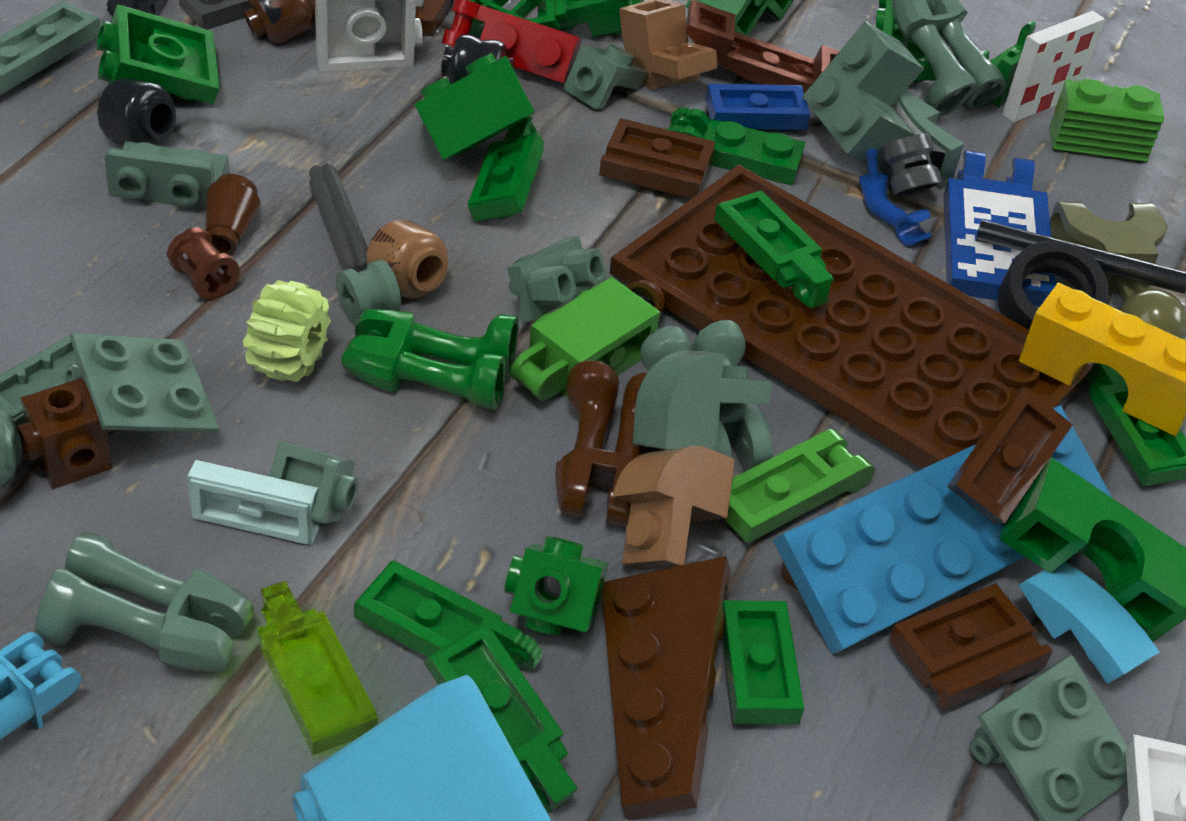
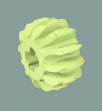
(287, 330)

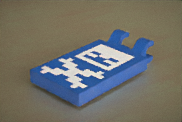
(978, 265)

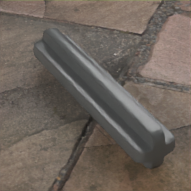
(338, 217)

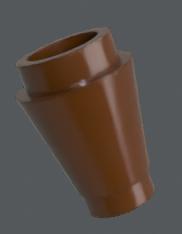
(230, 210)

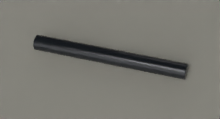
(1110, 263)

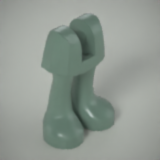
(959, 79)
(738, 422)
(188, 636)

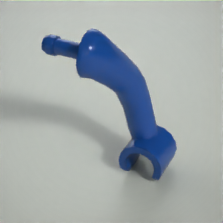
(874, 189)

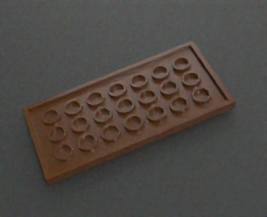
(885, 352)

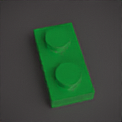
(761, 663)

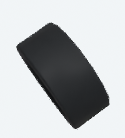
(1049, 257)

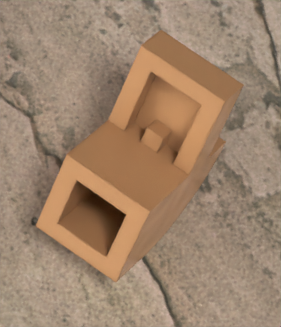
(659, 41)
(668, 494)

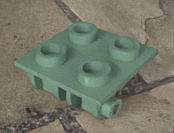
(141, 383)
(1055, 743)

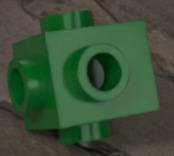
(579, 579)

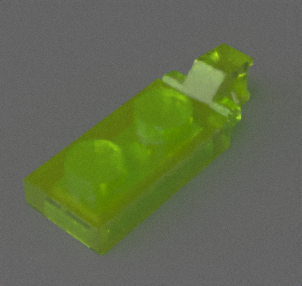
(313, 672)

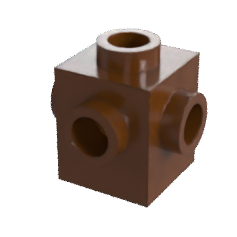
(64, 434)

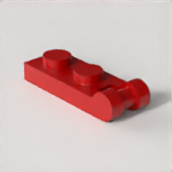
(532, 45)

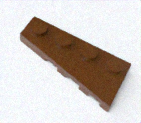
(661, 676)

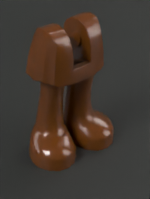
(593, 395)

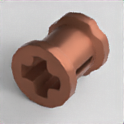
(203, 263)

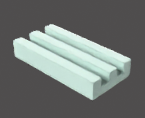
(252, 502)

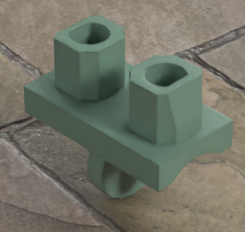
(554, 276)

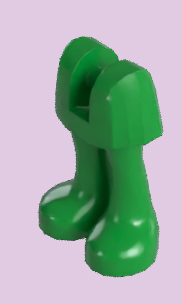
(392, 348)

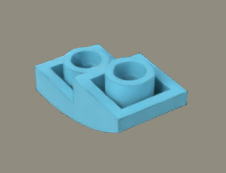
(1099, 622)

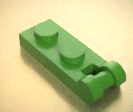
(794, 484)

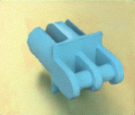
(31, 682)

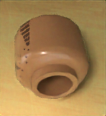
(413, 254)

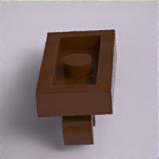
(1010, 456)

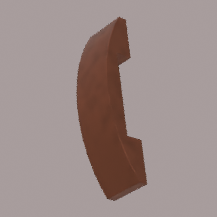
(750, 56)

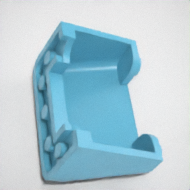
(424, 764)

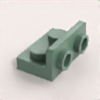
(163, 174)

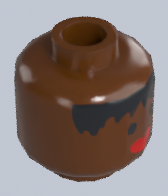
(280, 19)

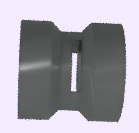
(911, 164)

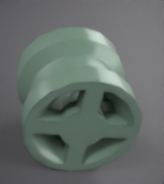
(368, 289)

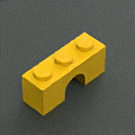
(1081, 330)

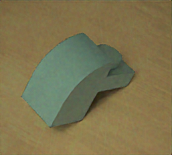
(683, 397)

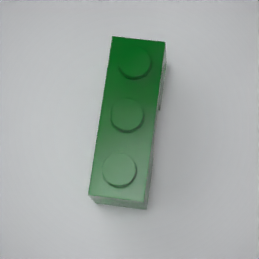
(1136, 559)

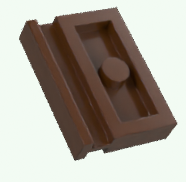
(657, 158)
(969, 646)

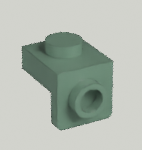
(598, 72)
(318, 469)

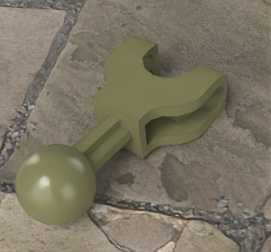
(1131, 238)

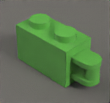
(596, 326)

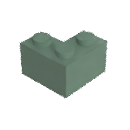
(859, 90)

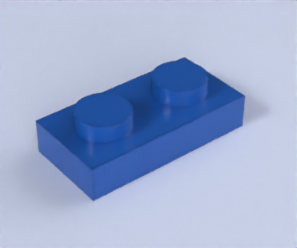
(759, 106)

